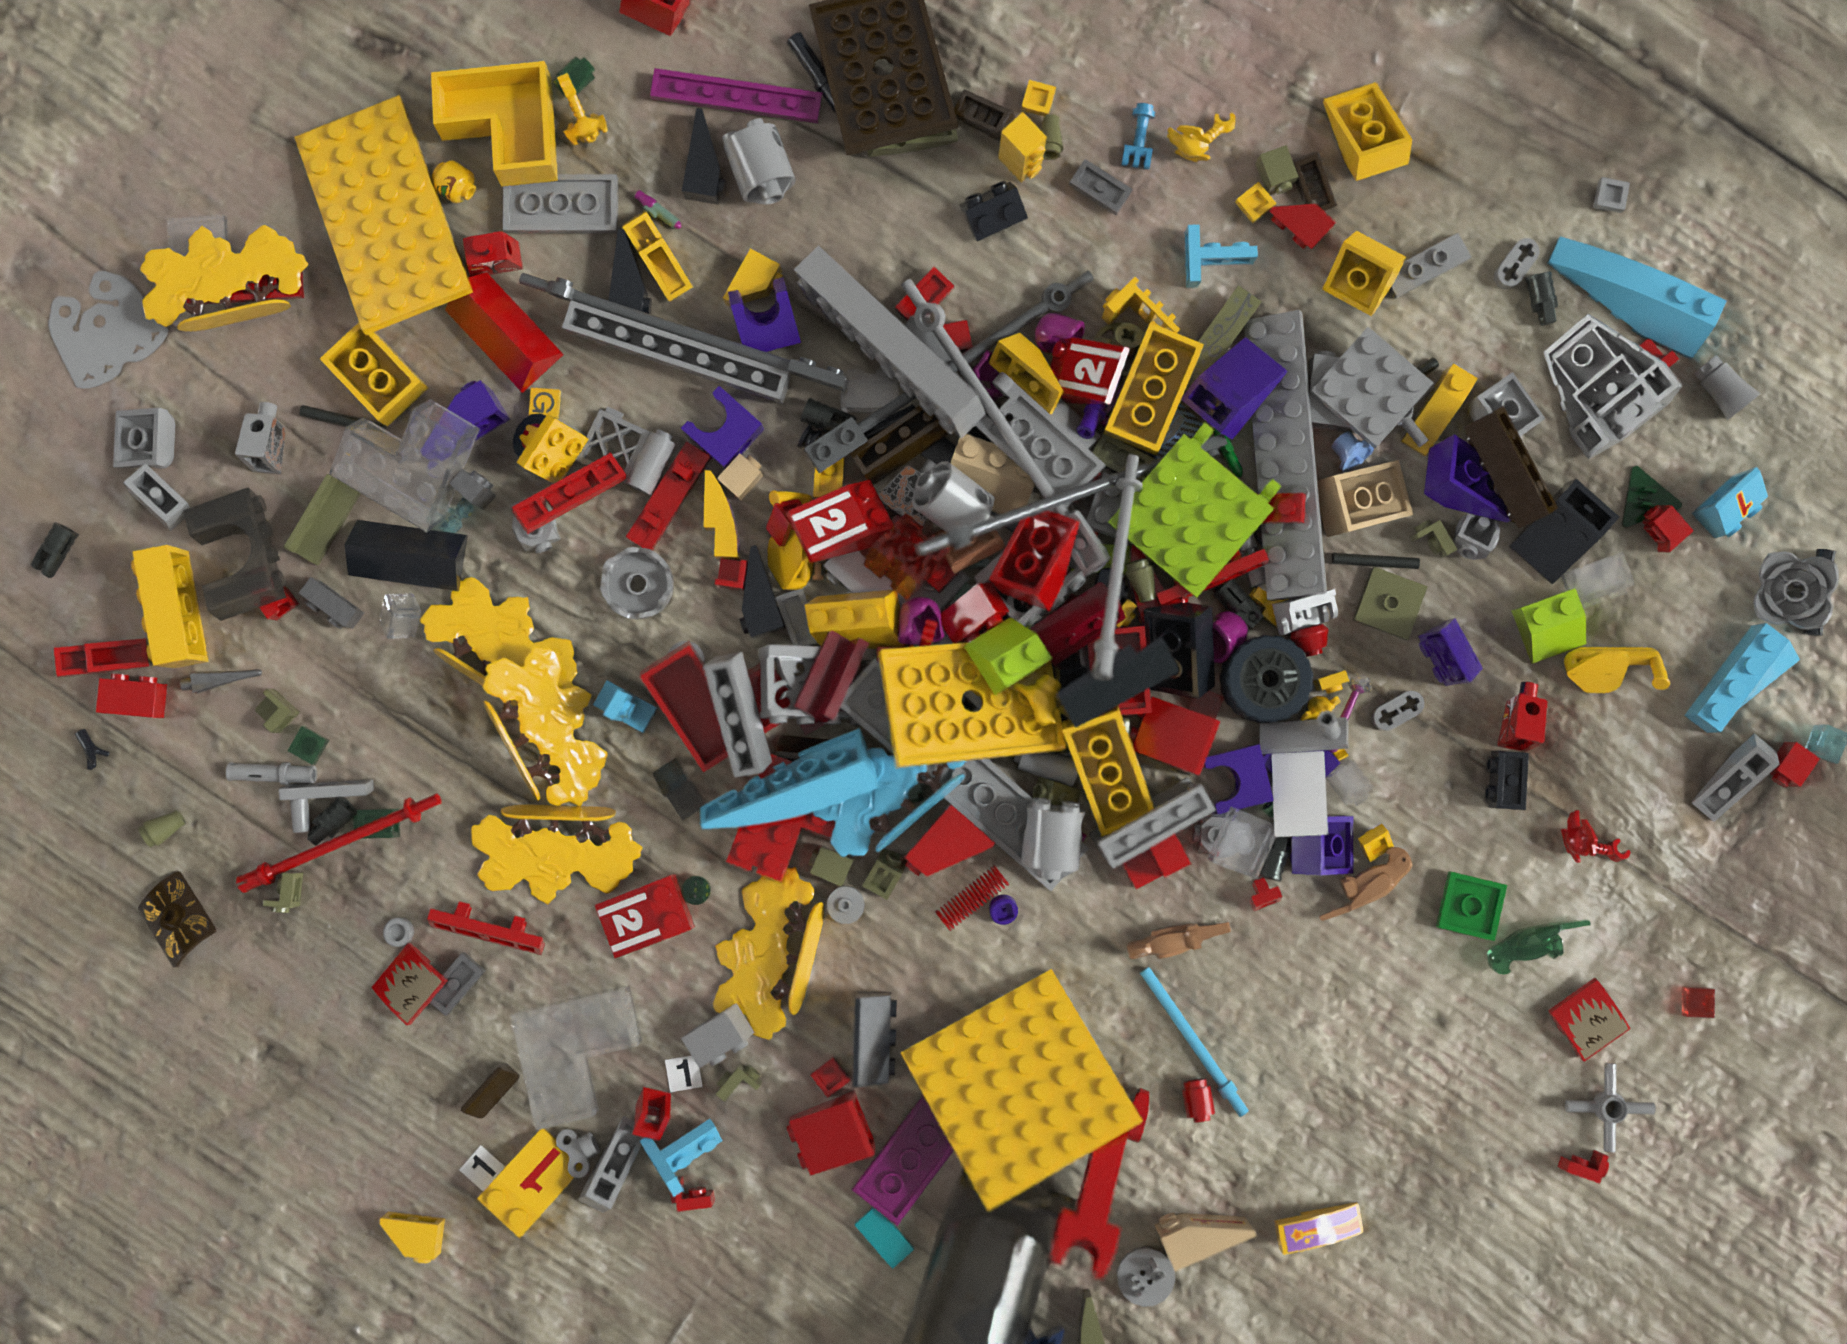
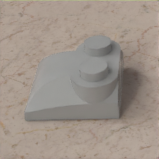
(1514, 398)
(144, 438)

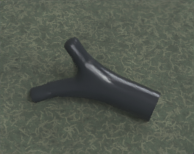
(89, 748)

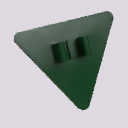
(1643, 495)

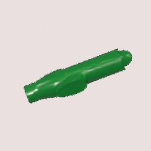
(1230, 456)

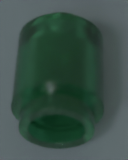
(580, 74)

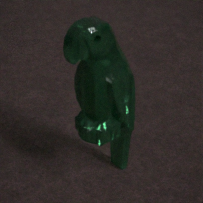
(1530, 944)

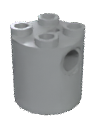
(759, 162)
(951, 497)
(1052, 838)

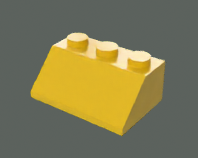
(856, 615)

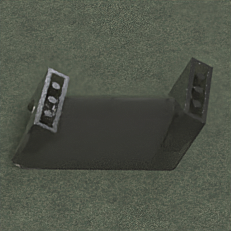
(985, 1267)

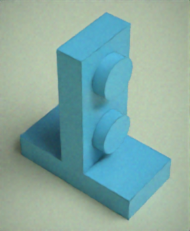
(1212, 254)
(624, 706)
(681, 1152)

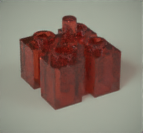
(898, 558)

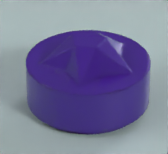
(1003, 909)

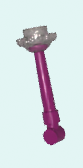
(1359, 685)

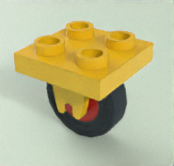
(547, 446)

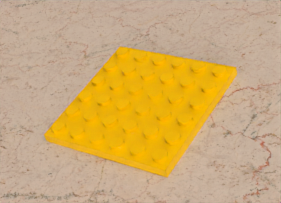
(1020, 1089)

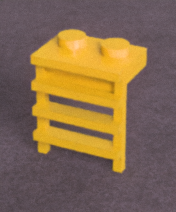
(1132, 296)

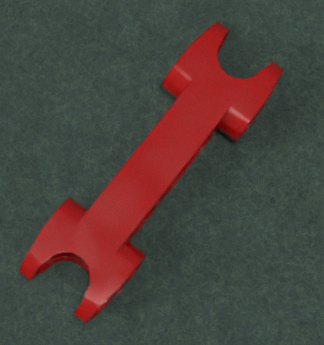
(1088, 1224)

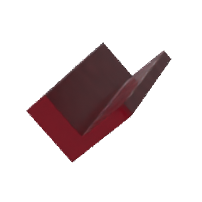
(1075, 623)
(830, 677)

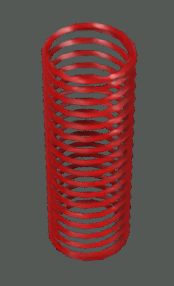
(998, 875)

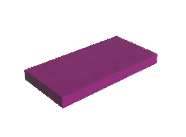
(905, 1164)

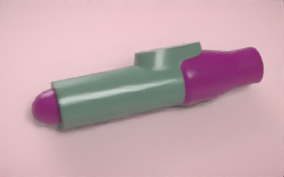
(655, 210)

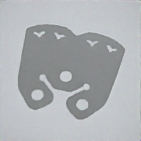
(111, 344)

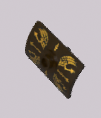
(176, 917)

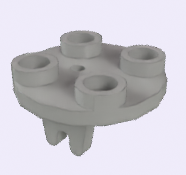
(1135, 1285)

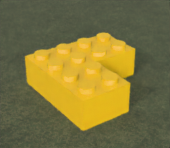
(509, 105)

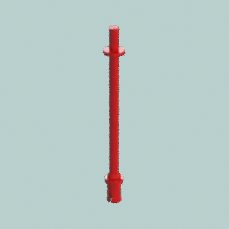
(267, 873)

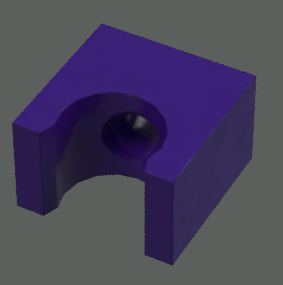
(766, 329)
(733, 437)
(1250, 778)

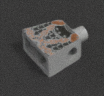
(262, 440)
(899, 492)

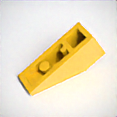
(1028, 369)
(1441, 406)

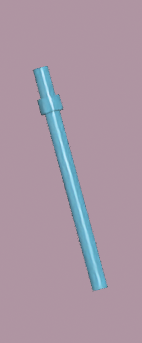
(1225, 1087)

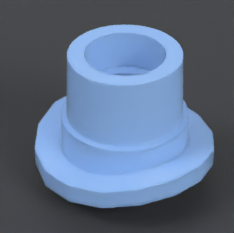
(1351, 451)

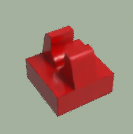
(1264, 895)

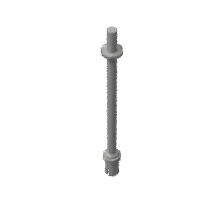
(1106, 647)

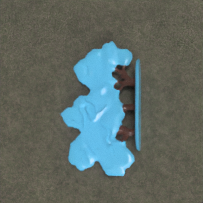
(853, 815)

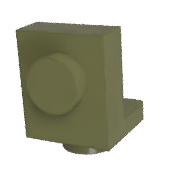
(1055, 791)
(730, 1081)

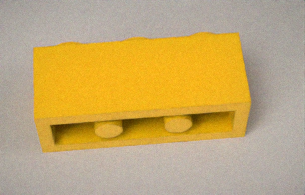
(1022, 148)

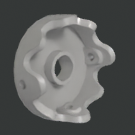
(617, 579)

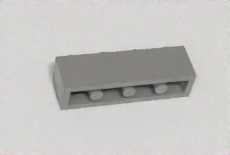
(738, 714)

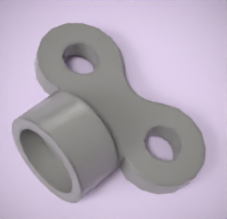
(578, 1150)

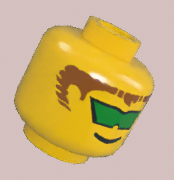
(453, 181)

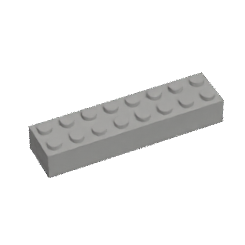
(889, 342)

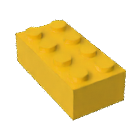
(1153, 389)
(169, 607)
(1109, 770)

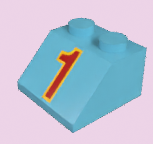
(1732, 502)

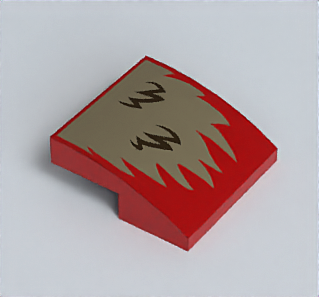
(409, 984)
(1589, 1019)

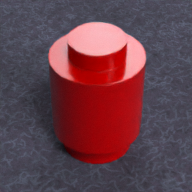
(1198, 1100)

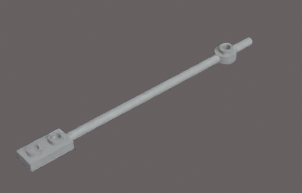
(1087, 548)

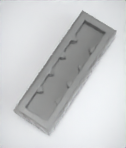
(1430, 265)

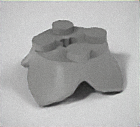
(1816, 577)

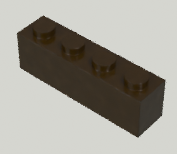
(897, 444)
(1510, 468)

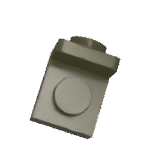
(1439, 539)
(885, 873)
(289, 888)

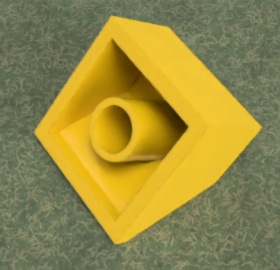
(1363, 272)

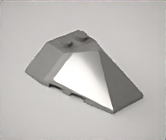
(1606, 384)

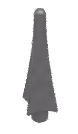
(205, 681)

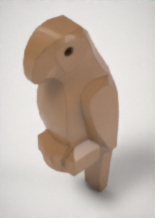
(1372, 882)
(1175, 940)

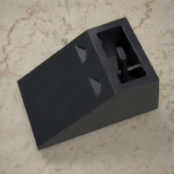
(1565, 534)

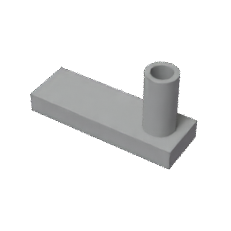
(1305, 735)
(301, 792)

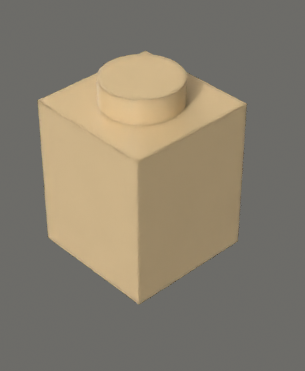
(741, 476)

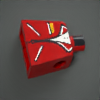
(490, 253)
(1524, 720)

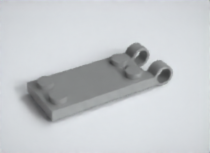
(1051, 446)

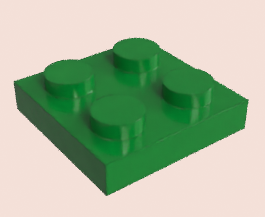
(1471, 906)

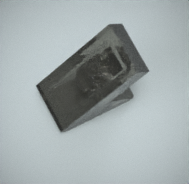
(679, 789)

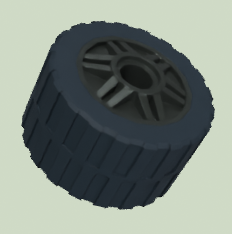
(1288, 675)

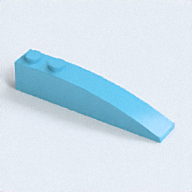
(1642, 296)
(816, 780)

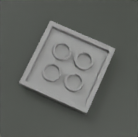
(1371, 387)

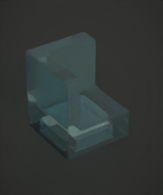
(1827, 742)

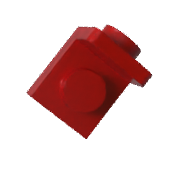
(1591, 1170)
(696, 1198)

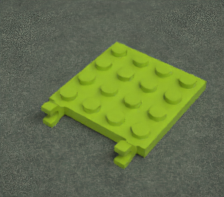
(1194, 513)

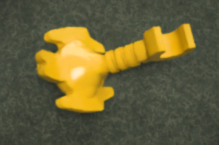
(586, 128)
(1195, 142)
(1317, 705)

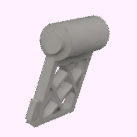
(648, 455)
(1049, 765)

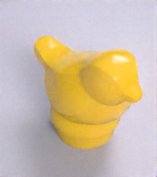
(1041, 698)

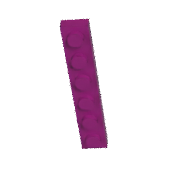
(736, 95)

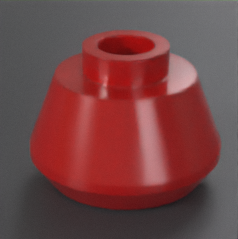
(1311, 639)

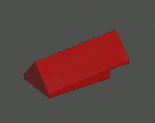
(504, 332)

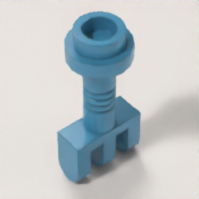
(1143, 113)

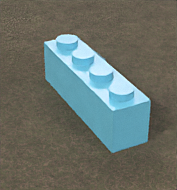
(1750, 668)

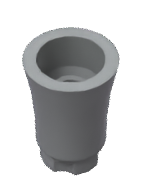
(1725, 386)

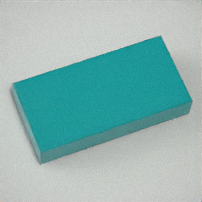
(884, 1237)

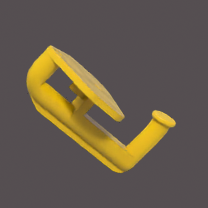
(789, 560)
(1605, 667)

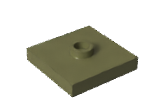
(1390, 603)

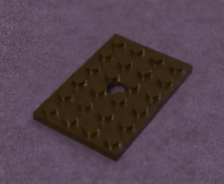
(891, 107)

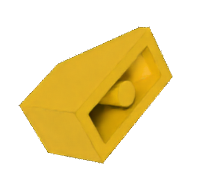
(754, 277)
(415, 1235)

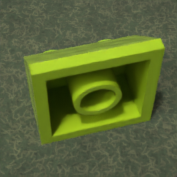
(1551, 625)
(1007, 654)

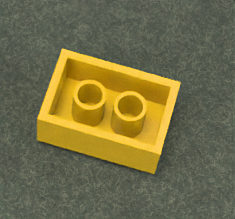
(374, 374)

